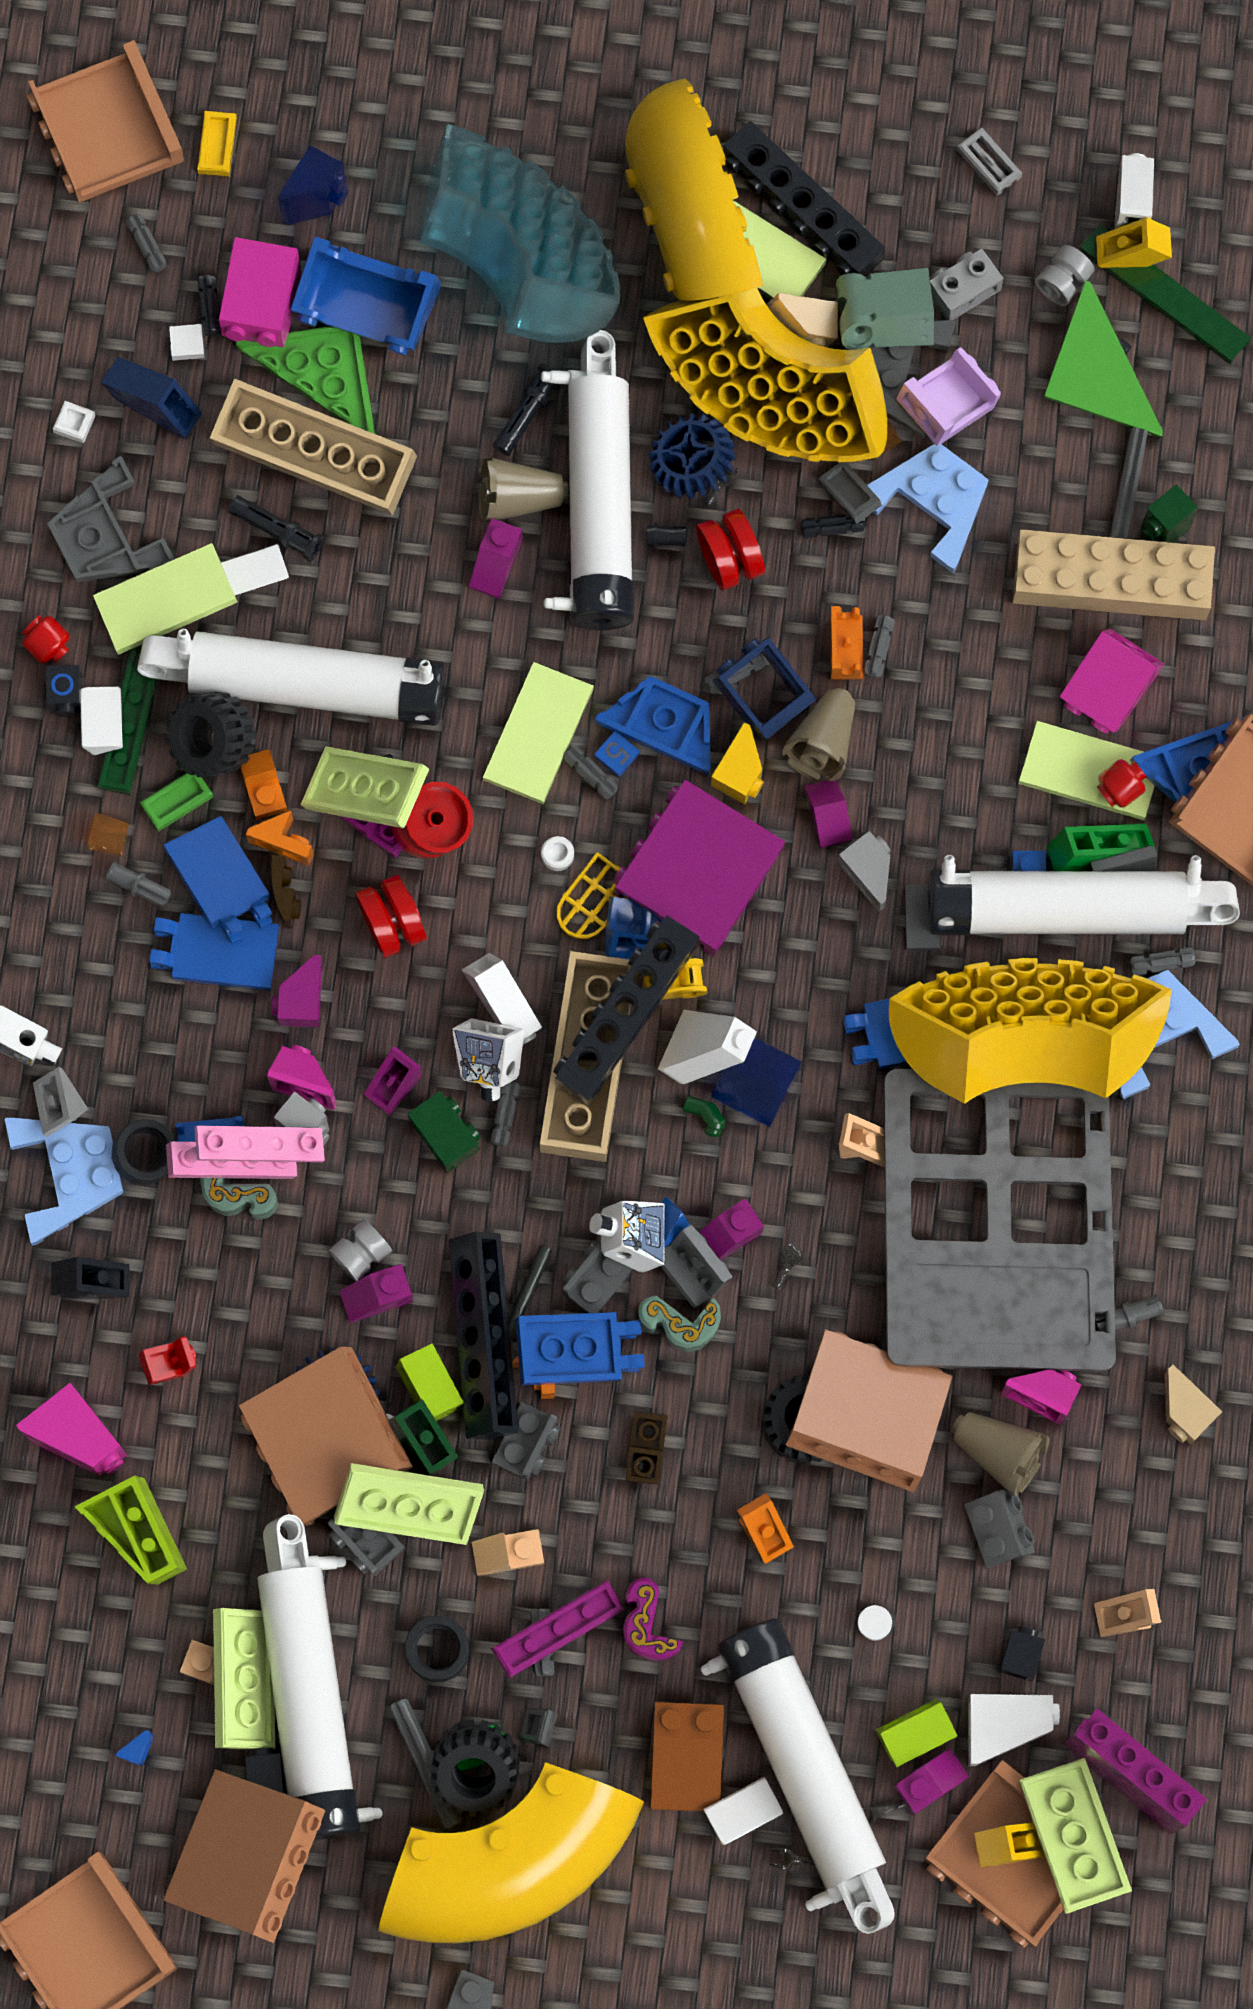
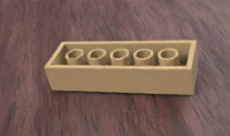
(313, 447)
(1113, 575)
(569, 1124)

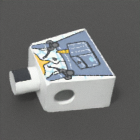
(14, 1028)
(488, 1054)
(632, 1233)

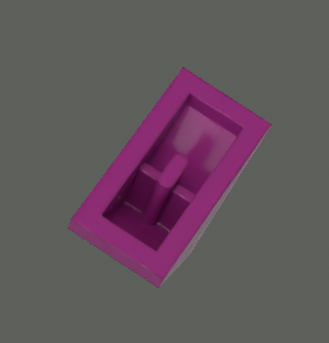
(828, 813)
(393, 1080)

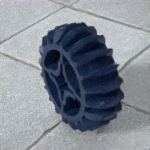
(703, 468)

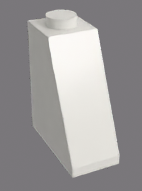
(1134, 189)
(501, 995)
(705, 1045)
(1006, 1722)

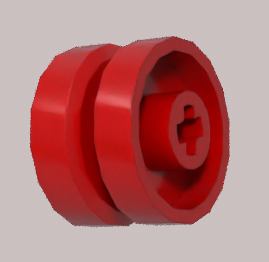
(730, 549)
(450, 825)
(394, 914)

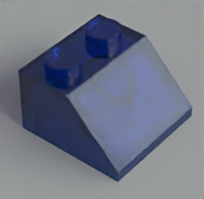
(313, 188)
(758, 1083)

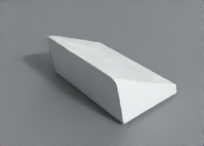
(255, 569)
(101, 719)
(743, 1811)

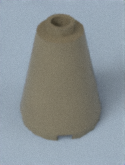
(517, 489)
(823, 737)
(1001, 1449)

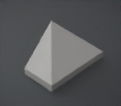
(57, 1101)

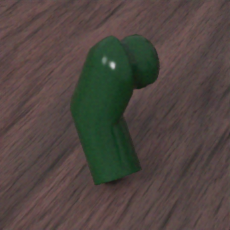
(710, 1114)

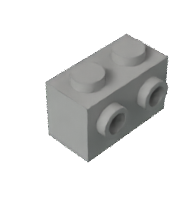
(965, 284)
(303, 1114)

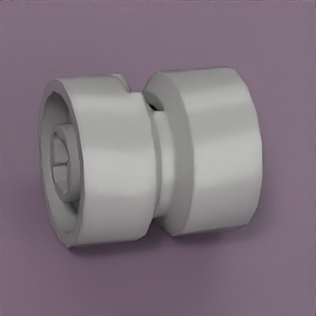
(1068, 270)
(360, 1250)

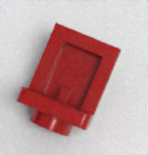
(168, 1361)

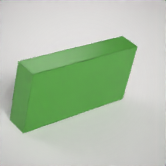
(176, 800)

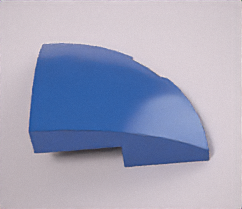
(627, 927)

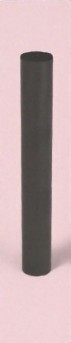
(528, 1287)

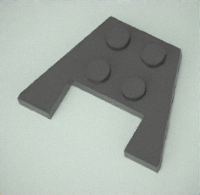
(893, 369)
(92, 537)

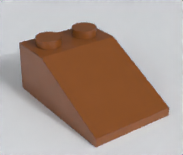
(686, 1756)

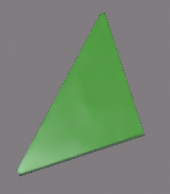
(324, 367)
(1096, 373)

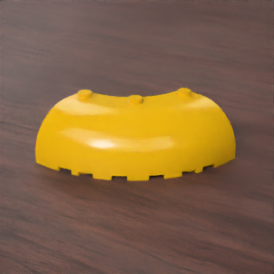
(689, 196)
(771, 381)
(1028, 1026)
(513, 1868)

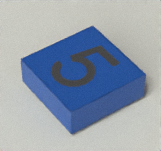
(617, 754)

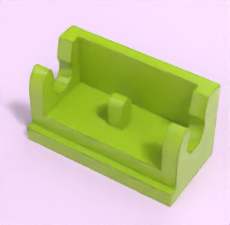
(429, 1380)
(916, 1732)

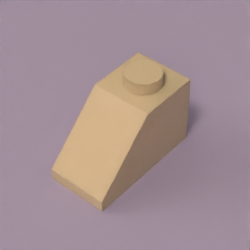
(807, 317)
(1186, 1407)

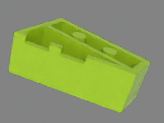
(136, 1528)

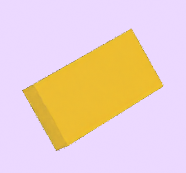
(217, 143)

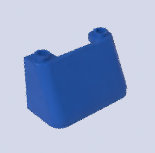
(365, 296)

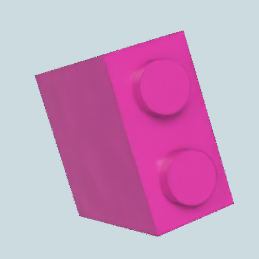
(260, 292)
(1110, 681)
(73, 1432)

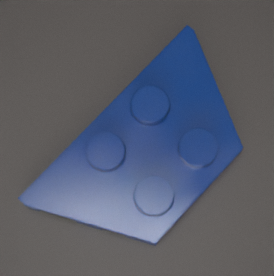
(663, 721)
(1176, 763)

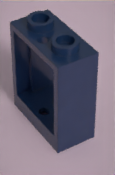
(802, 698)

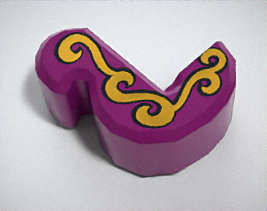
(638, 1624)

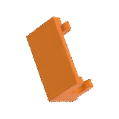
(846, 644)

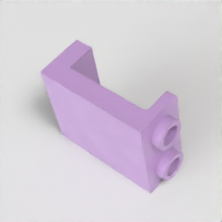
(949, 397)

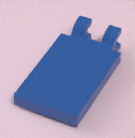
(219, 877)
(209, 957)
(879, 1035)
(574, 1348)

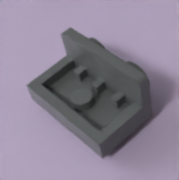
(694, 1267)
(1000, 1528)
(371, 1548)

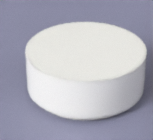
(557, 853)
(874, 1623)

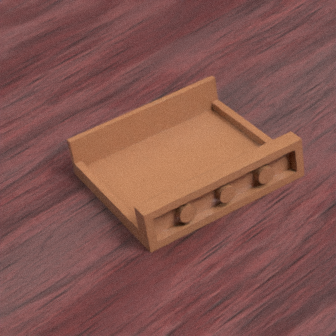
(106, 125)
(1220, 804)
(869, 1411)
(317, 1427)
(244, 1855)
(1013, 1893)
(86, 1942)

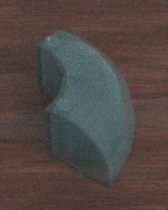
(520, 238)

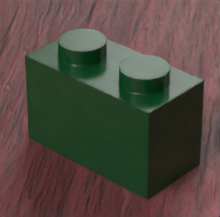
(1169, 517)
(444, 1131)
(422, 1438)

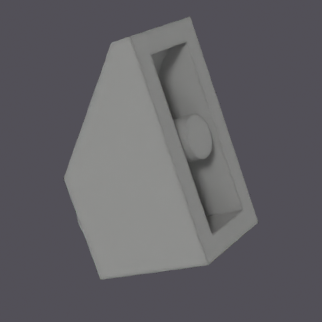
(868, 867)

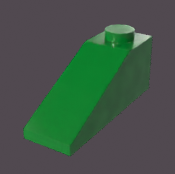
(1080, 845)

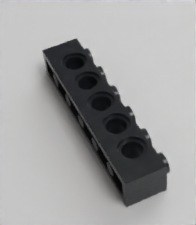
(753, 144)
(587, 1083)
(483, 1336)

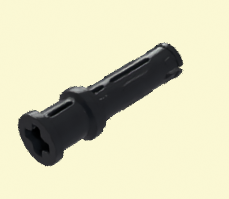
(534, 398)
(289, 533)

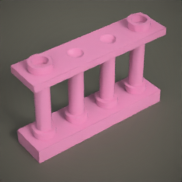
(244, 1152)

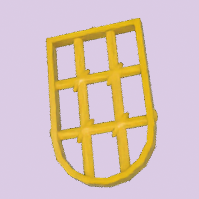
(578, 903)

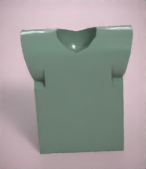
(886, 309)

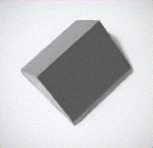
(538, 1726)

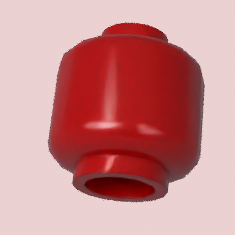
(45, 639)
(1121, 783)

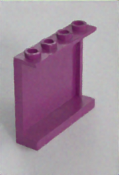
(699, 864)
(1135, 1772)

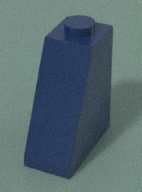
(152, 396)

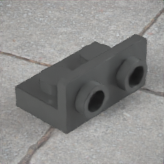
(595, 1280)
(523, 1451)

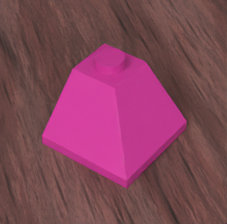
(300, 1072)
(1044, 1392)

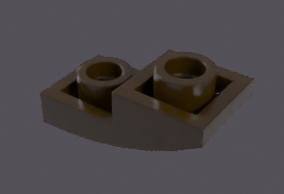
(285, 898)
(646, 1447)

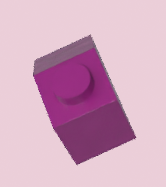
(496, 558)
(300, 996)
(732, 1229)
(376, 1293)
(931, 1782)

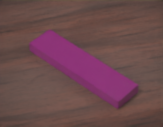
(557, 1629)

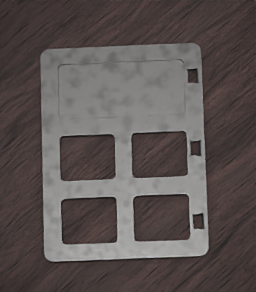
(997, 1297)

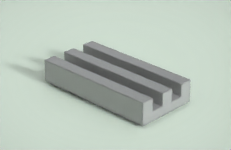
(980, 169)

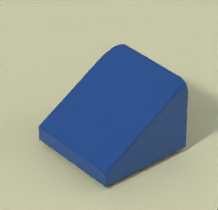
(673, 1221)
(137, 1749)

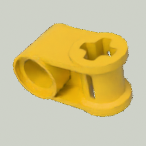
(682, 986)

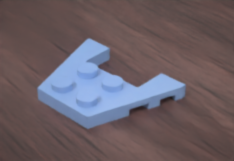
(941, 488)
(1184, 1016)
(79, 1167)

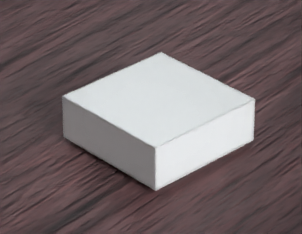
(186, 342)
(74, 422)

